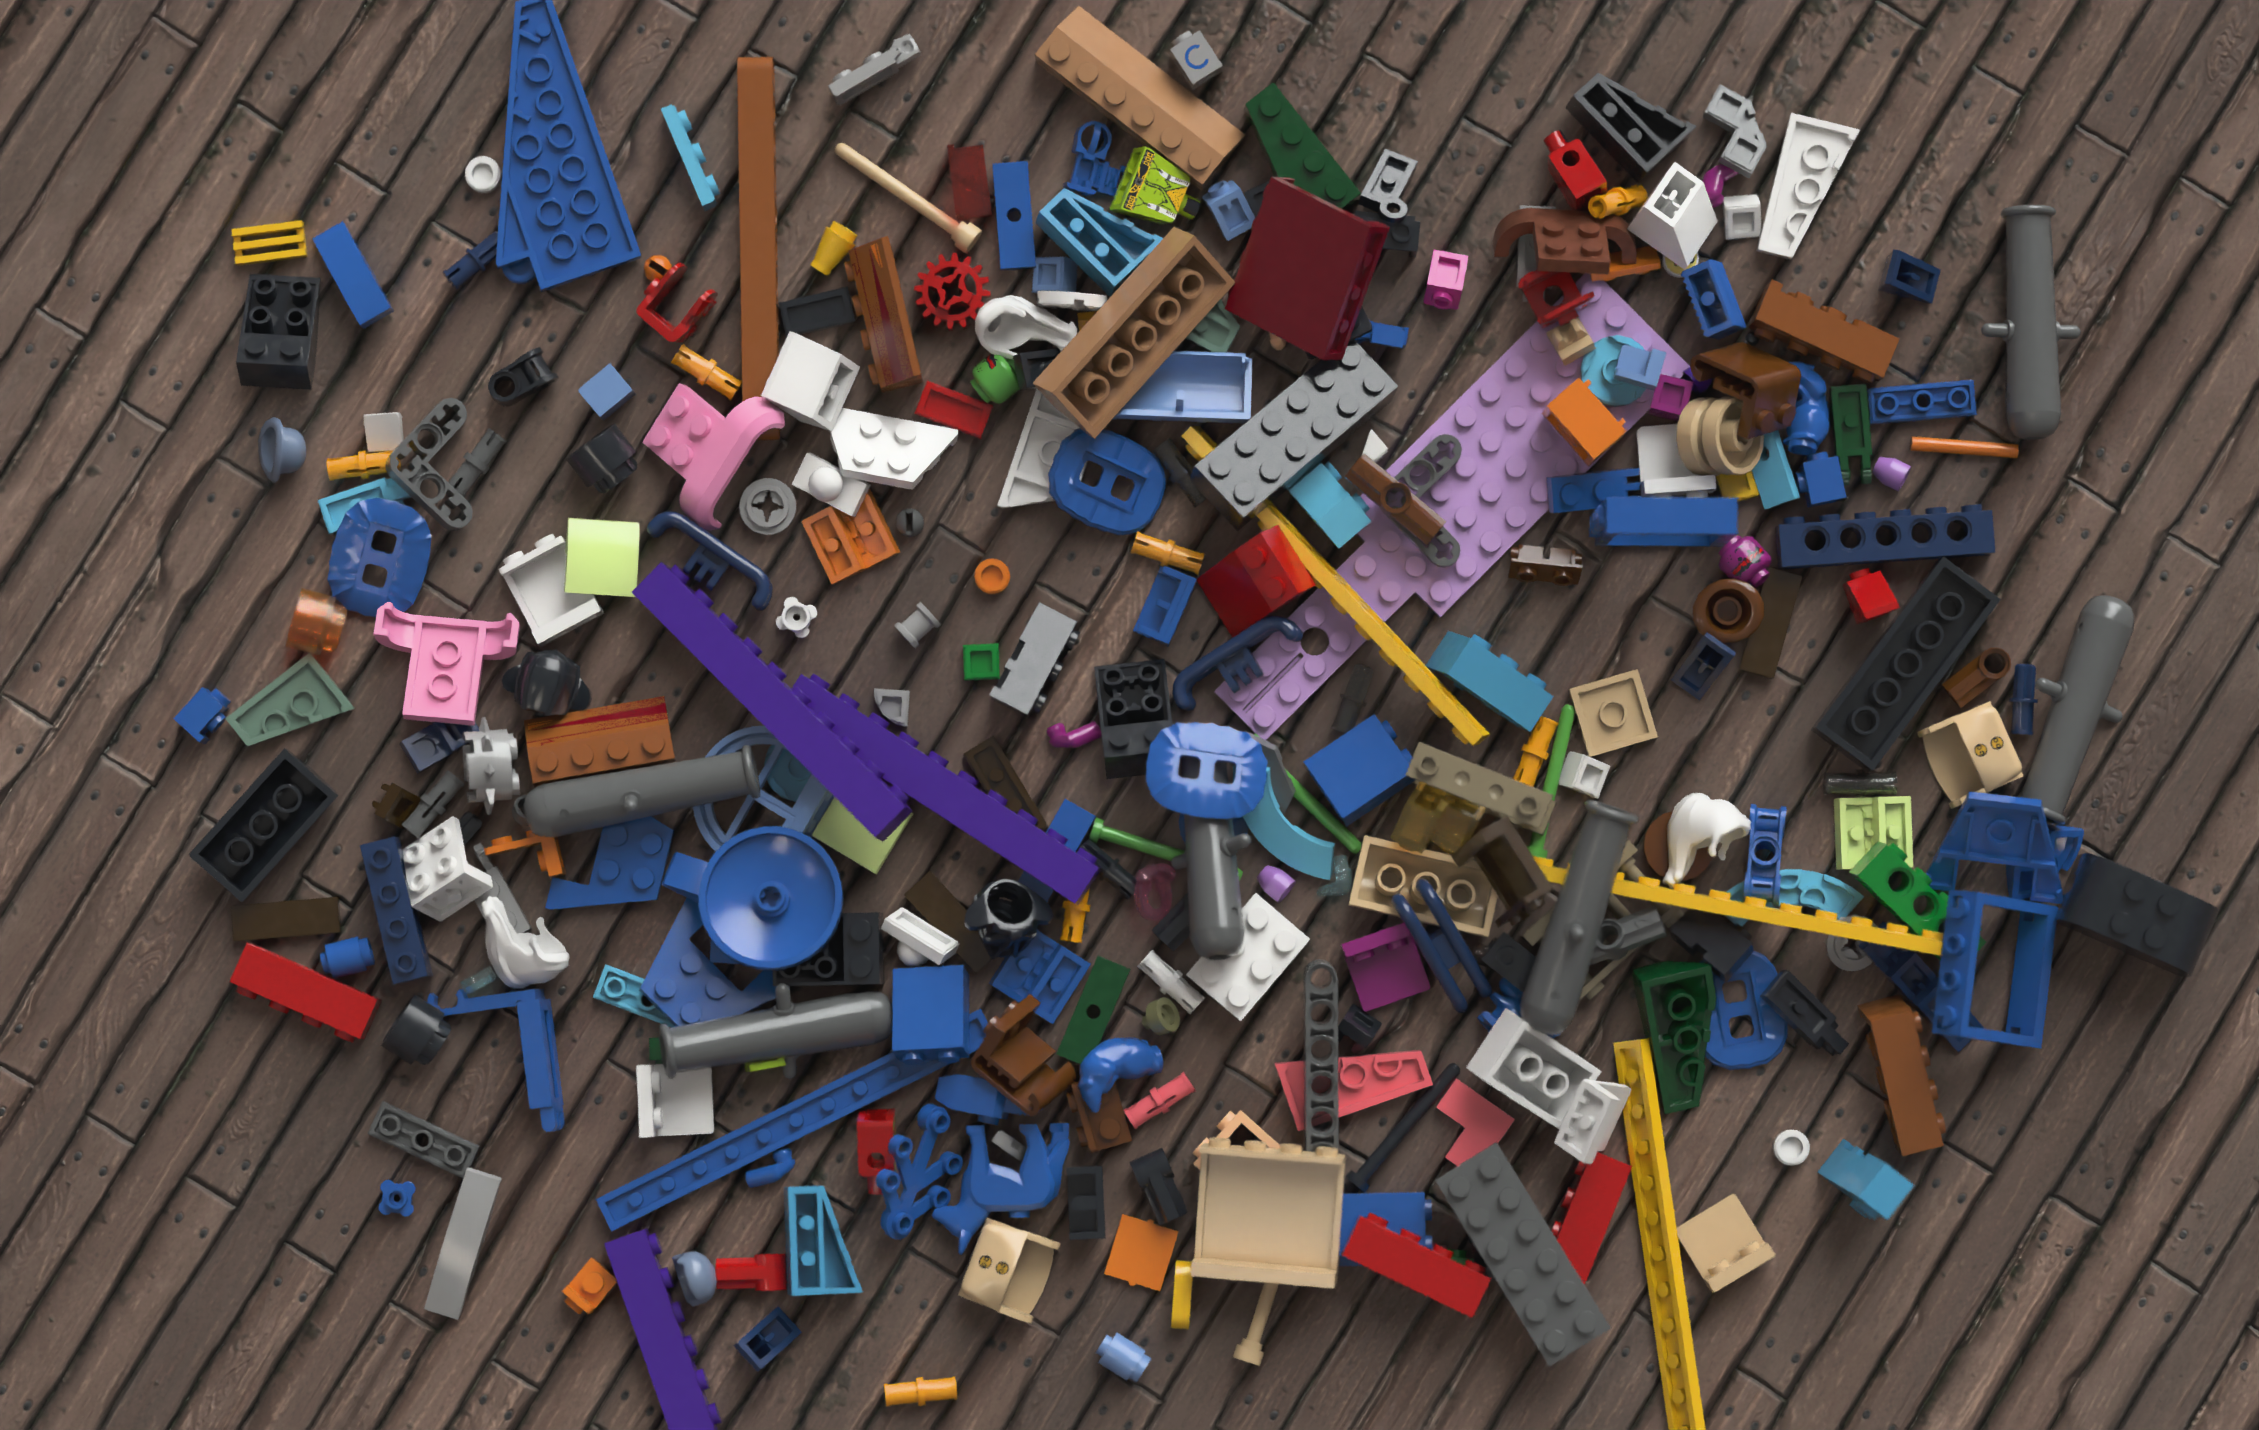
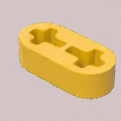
(1182, 1295)

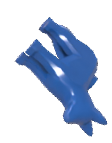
(1000, 1188)

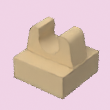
(1571, 341)

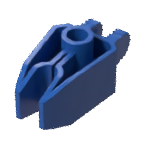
(976, 1097)

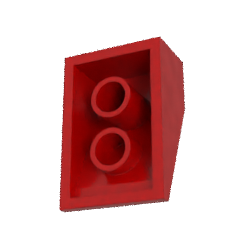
(1255, 580)

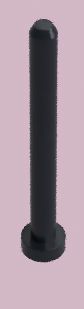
(1401, 1130)

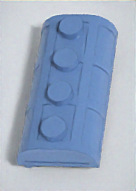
(1195, 389)

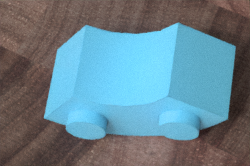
(1330, 503)

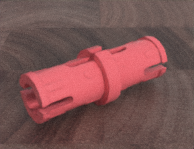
(1159, 1100)

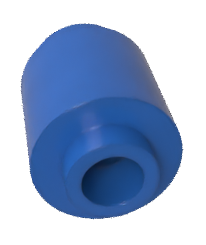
(347, 957)

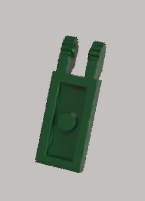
(1851, 428)

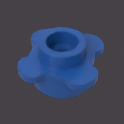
(405, 1192)

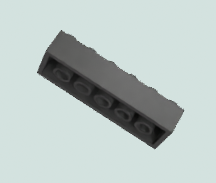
(1523, 1254)

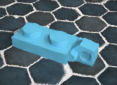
(336, 505)

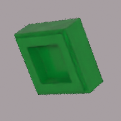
(981, 662)

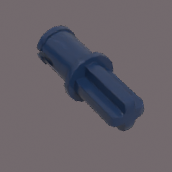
(472, 262)
(2023, 699)

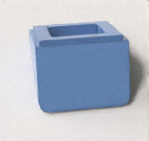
(1054, 274)

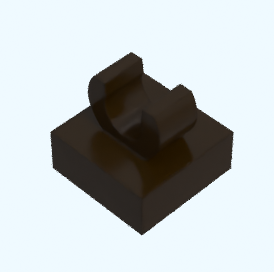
(396, 804)

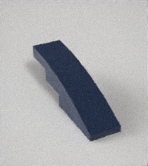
(1913, 981)

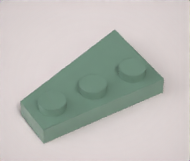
(289, 702)

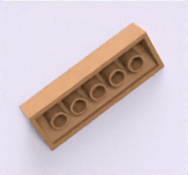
(1138, 96)
(1134, 332)

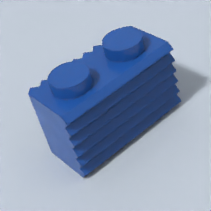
(1713, 299)

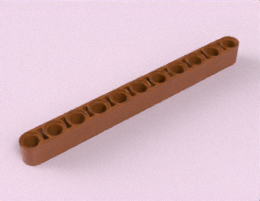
(758, 225)

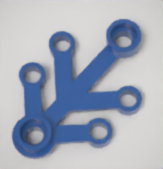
(900, 1213)

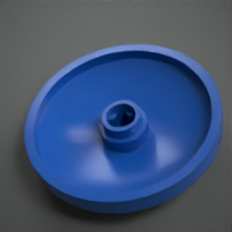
(770, 898)

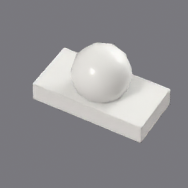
(829, 486)
(918, 939)

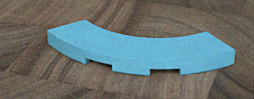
(1287, 841)
(1808, 890)

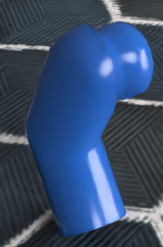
(771, 1173)

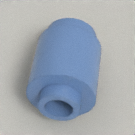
(1123, 1357)

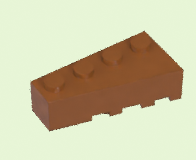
(1822, 333)
(1903, 1074)

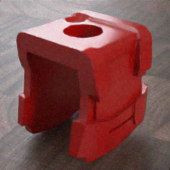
(1536, 282)
(656, 292)

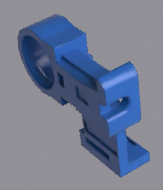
(1091, 172)
(1386, 335)

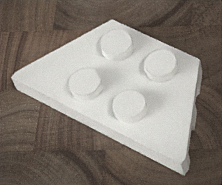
(887, 447)
(1034, 456)

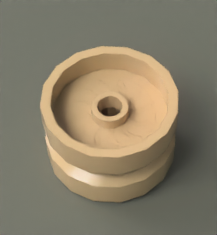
(1710, 440)

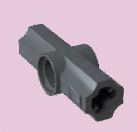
(1632, 931)

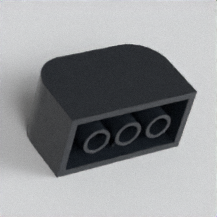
(2136, 914)

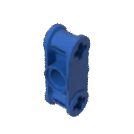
(1766, 832)

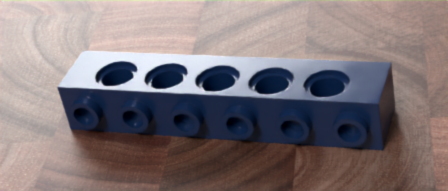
(1794, 553)

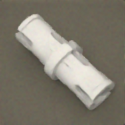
(1171, 982)

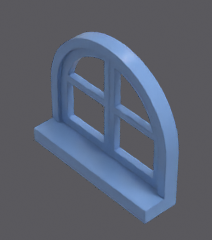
(802, 817)

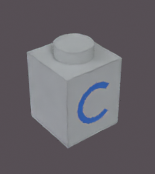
(1195, 58)

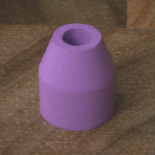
(1891, 472)
(1275, 883)

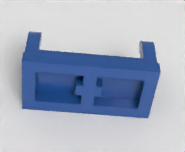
(1165, 605)

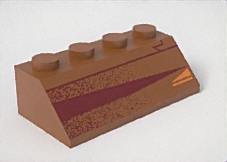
(884, 314)
(599, 741)

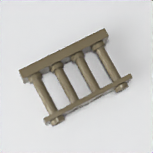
(1499, 794)
(1669, 915)

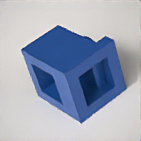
(203, 713)

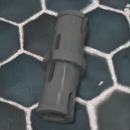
(477, 462)
(450, 786)

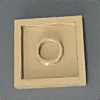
(1613, 713)

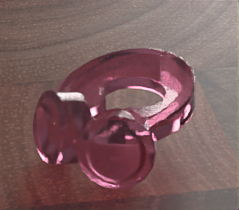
(1162, 875)

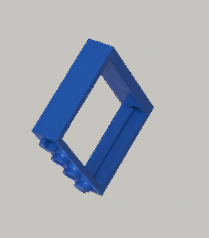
(1664, 522)
(2029, 976)

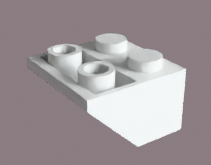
(1676, 216)
(810, 381)

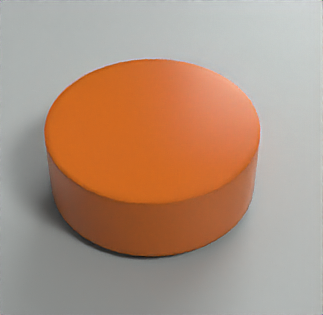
(992, 576)

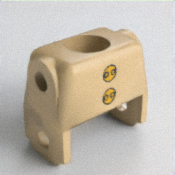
(1971, 753)
(1008, 1269)

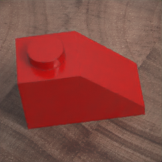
(1869, 595)

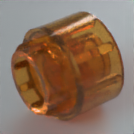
(316, 623)

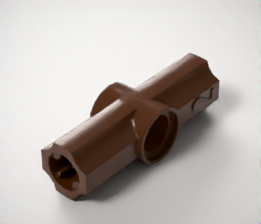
(1413, 515)

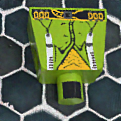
(1153, 189)

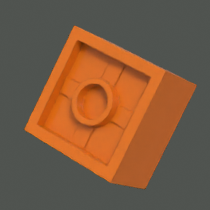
(1584, 421)

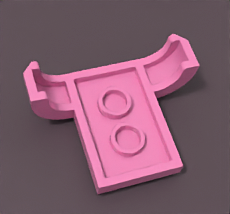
(707, 445)
(444, 660)

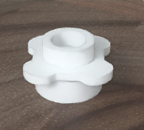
(791, 608)

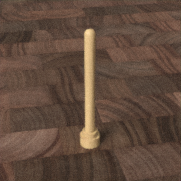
(963, 234)
(1250, 1348)

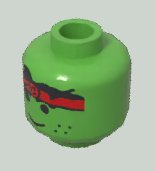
(995, 379)

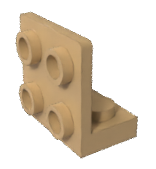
(1723, 1243)

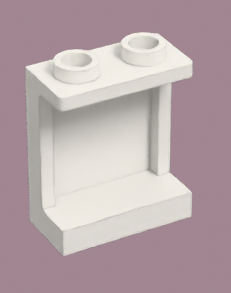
(539, 591)

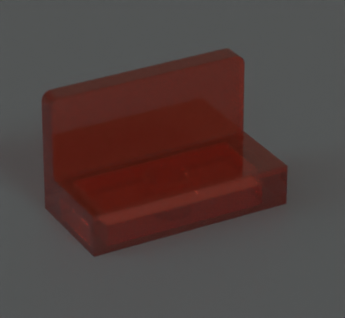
(969, 182)

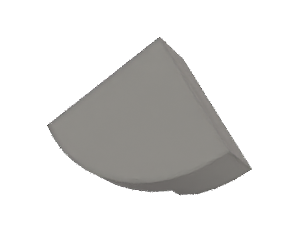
(893, 705)
(1009, 1144)

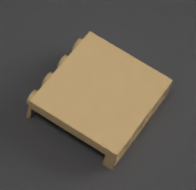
(1269, 1213)

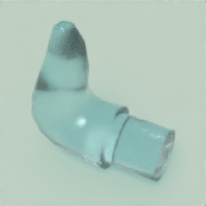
(1343, 879)

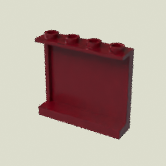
(1306, 269)

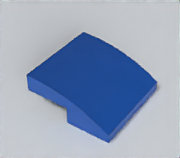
(1045, 972)

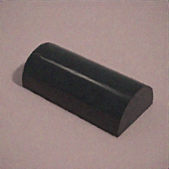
(263, 824)

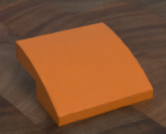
(849, 542)

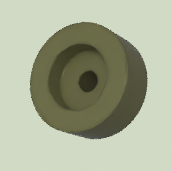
(1161, 1016)

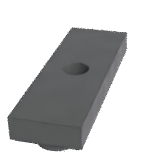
(443, 1150)

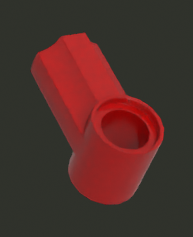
(760, 1272)

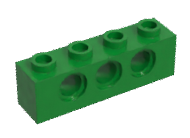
(1873, 874)

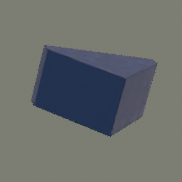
(1909, 277)
(1703, 665)
(767, 1339)

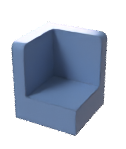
(1639, 366)
(606, 392)

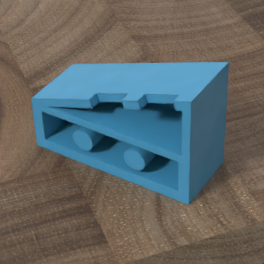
(1095, 239)
(1491, 679)
(1866, 1180)
(814, 1246)

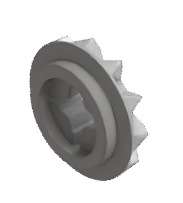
(756, 494)
(1845, 957)

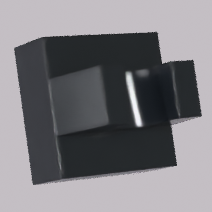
(1359, 1027)

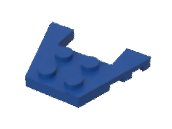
(1999, 832)
(625, 869)
(690, 986)

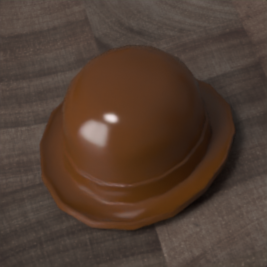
(1728, 610)

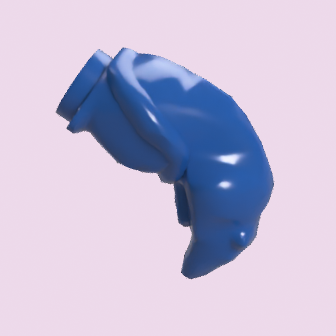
(1812, 413)
(1113, 1060)

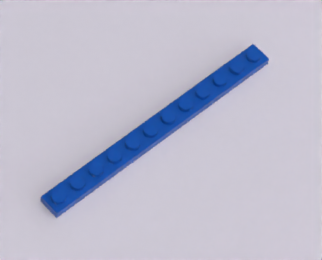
(769, 1133)

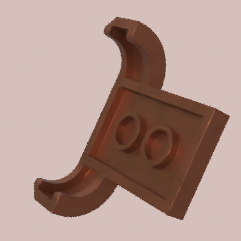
(1566, 239)

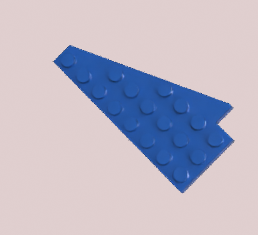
(556, 176)

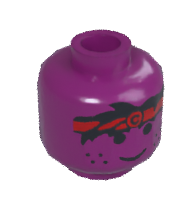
(1745, 560)

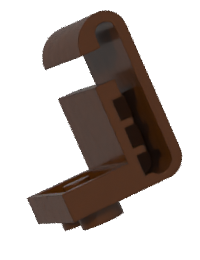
(1758, 379)
(1016, 1060)

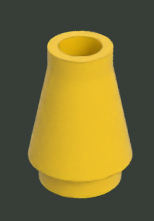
(833, 247)

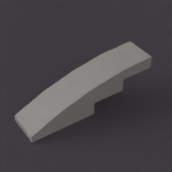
(463, 1243)

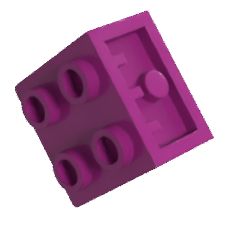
(1385, 967)

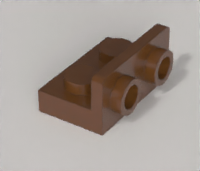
(1100, 1128)

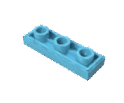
(691, 155)
(1774, 474)
(622, 991)

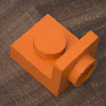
(589, 1287)

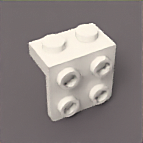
(1663, 469)

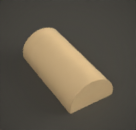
(1390, 870)

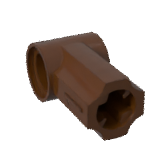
(1974, 677)

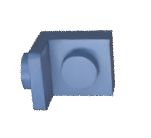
(1229, 208)

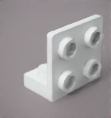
(439, 872)
(674, 1104)
(1591, 1118)

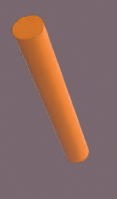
(1964, 447)

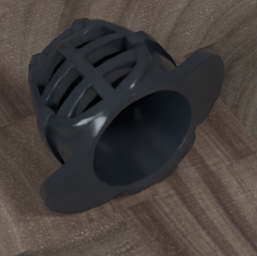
(547, 684)
(1007, 925)

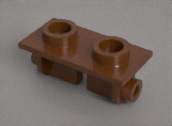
(1529, 566)

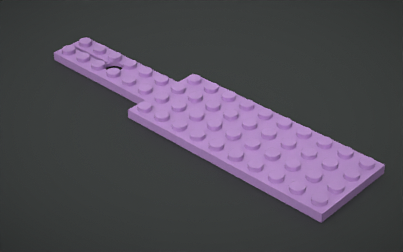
(1484, 498)

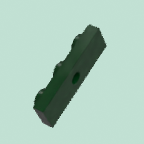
(1103, 990)

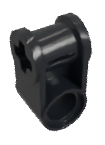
(523, 377)

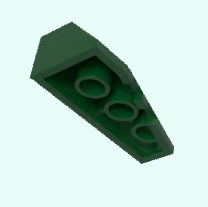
(1676, 1017)

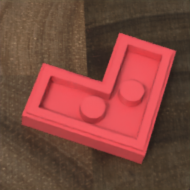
(1481, 1121)

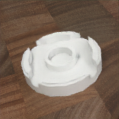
(1070, 300)

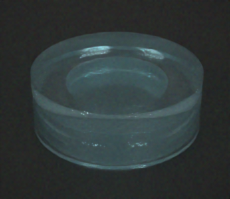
(478, 980)

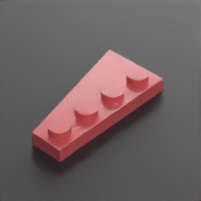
(1361, 1082)

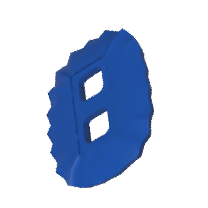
(1095, 504)
(353, 551)
(1203, 795)
(1769, 1028)

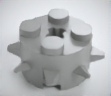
(489, 765)

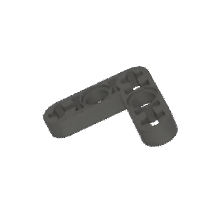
(1446, 464)
(421, 470)

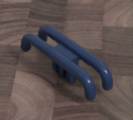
(713, 556)
(1232, 659)
(1444, 947)

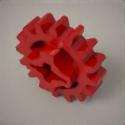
(938, 284)

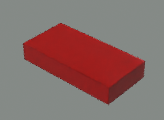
(954, 410)

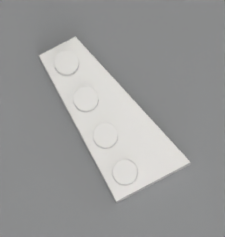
(1804, 173)

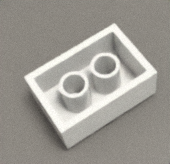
(1265, 953)
(1531, 1068)

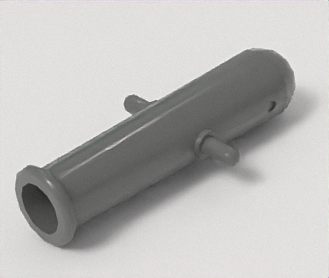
(2030, 324)
(2078, 702)
(639, 793)
(1212, 876)
(1576, 920)
(778, 1032)

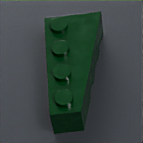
(1296, 151)

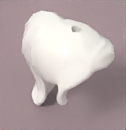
(1014, 321)
(1700, 824)
(521, 957)

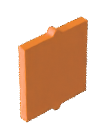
(1141, 1252)

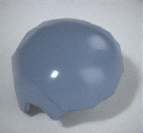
(695, 1276)

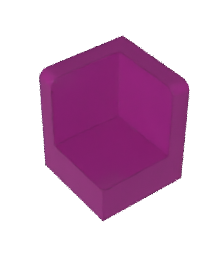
(1670, 397)

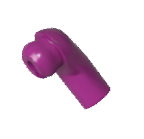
(1714, 182)
(1061, 739)

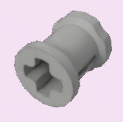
(917, 625)

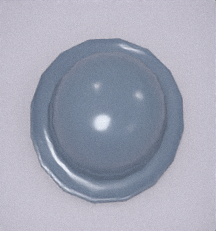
(280, 449)

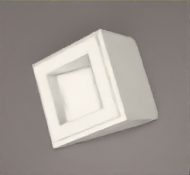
(1742, 216)
(383, 431)
(1375, 447)
(1583, 774)

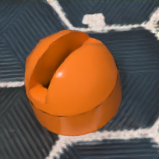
(660, 260)

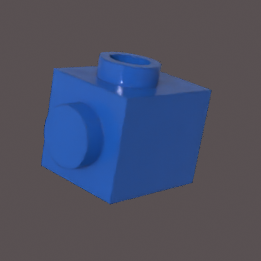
(1820, 480)

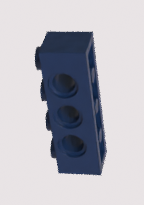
(396, 918)

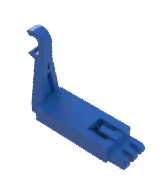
(537, 1046)

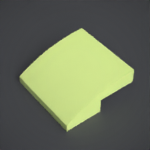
(601, 557)
(1869, 820)
(849, 837)

